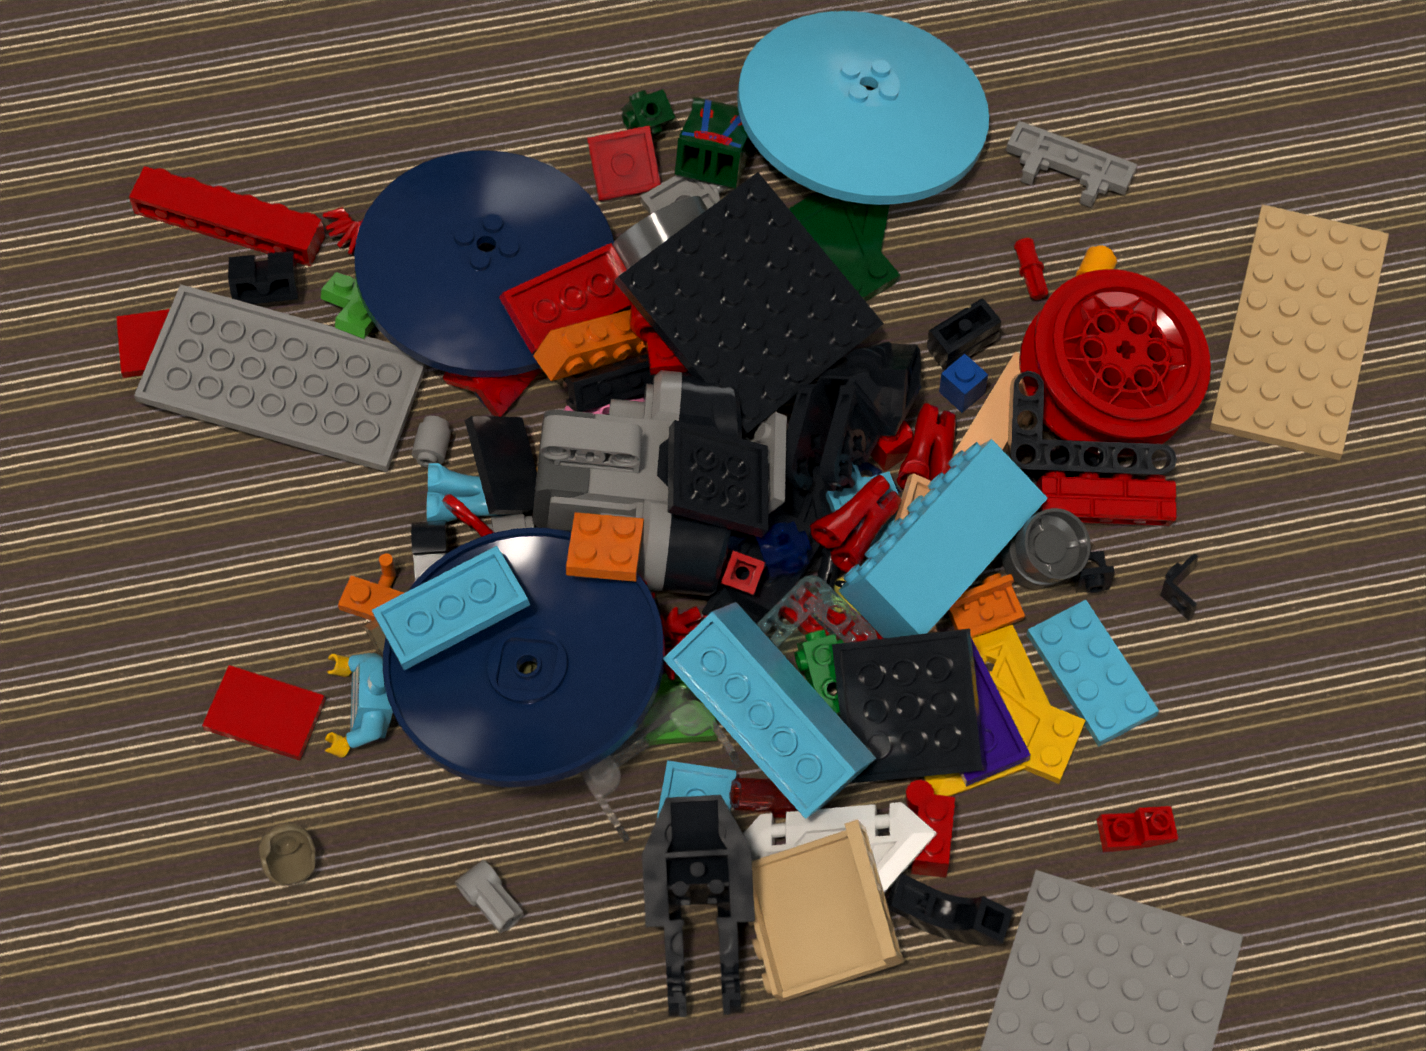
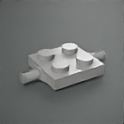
(678, 189)

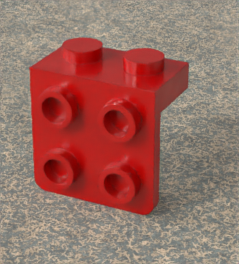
(495, 392)

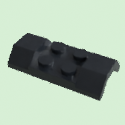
(768, 590)

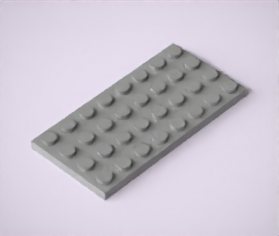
(281, 378)

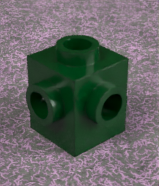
(648, 110)

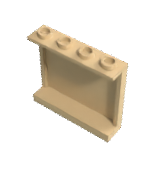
(821, 915)

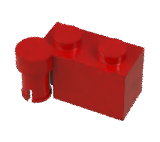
(938, 814)

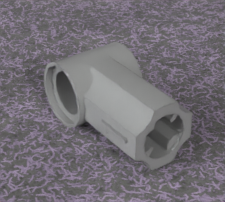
(484, 889)

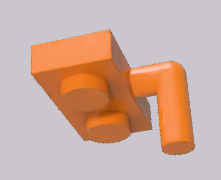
(363, 596)

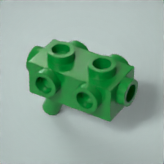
(817, 662)

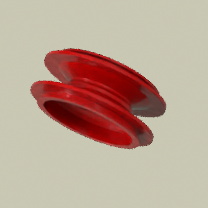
(1075, 395)

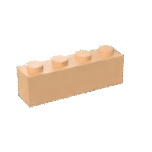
(993, 416)

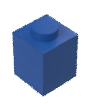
(963, 383)

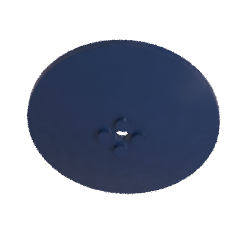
(423, 262)
(592, 684)

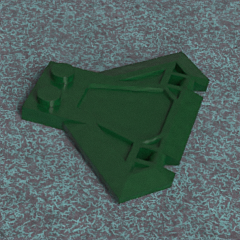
(851, 238)

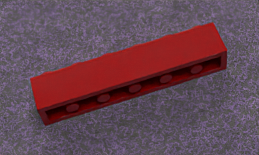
(226, 215)

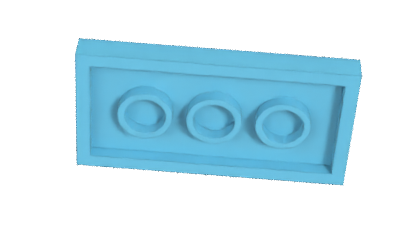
(450, 607)
(1092, 672)

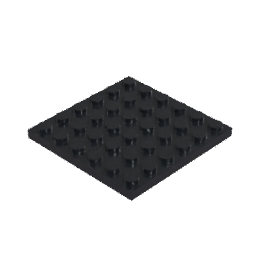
(749, 300)

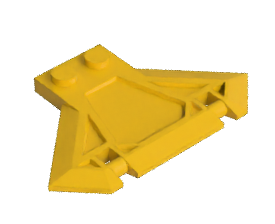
(1046, 730)

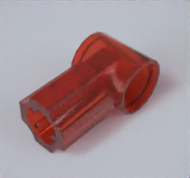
(759, 795)

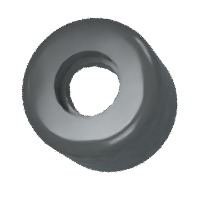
(656, 229)

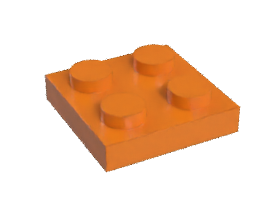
(604, 546)

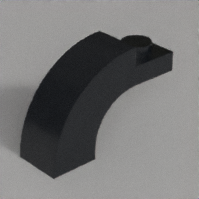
(949, 916)

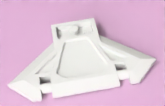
(891, 852)

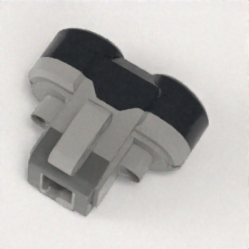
(621, 469)

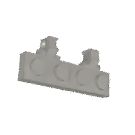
(1093, 167)

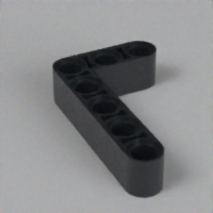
(1074, 449)

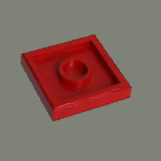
(623, 162)

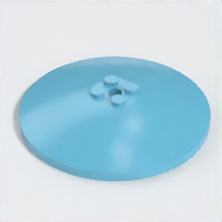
(879, 146)

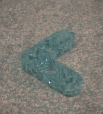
(817, 609)

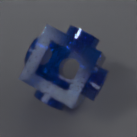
(784, 549)

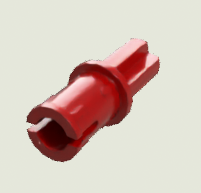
(1031, 268)

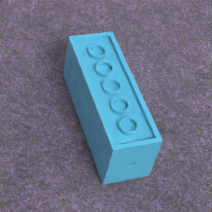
(942, 542)
(769, 708)

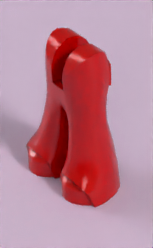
(929, 434)
(835, 528)

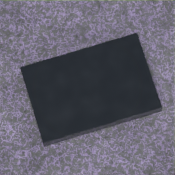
(503, 463)

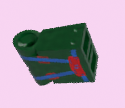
(713, 144)

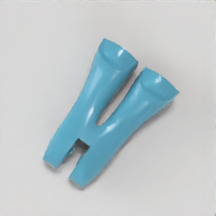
(463, 487)

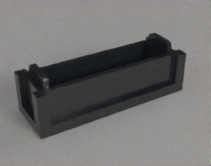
(608, 382)

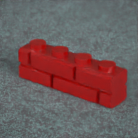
(1111, 500)

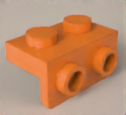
(987, 606)

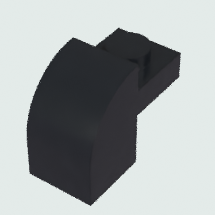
(428, 543)

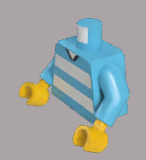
(369, 702)

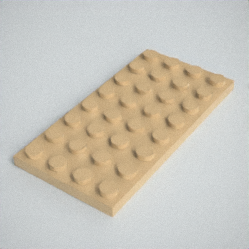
(1300, 332)

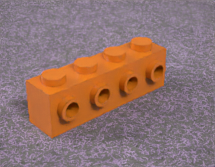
(589, 346)

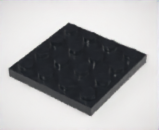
(912, 704)

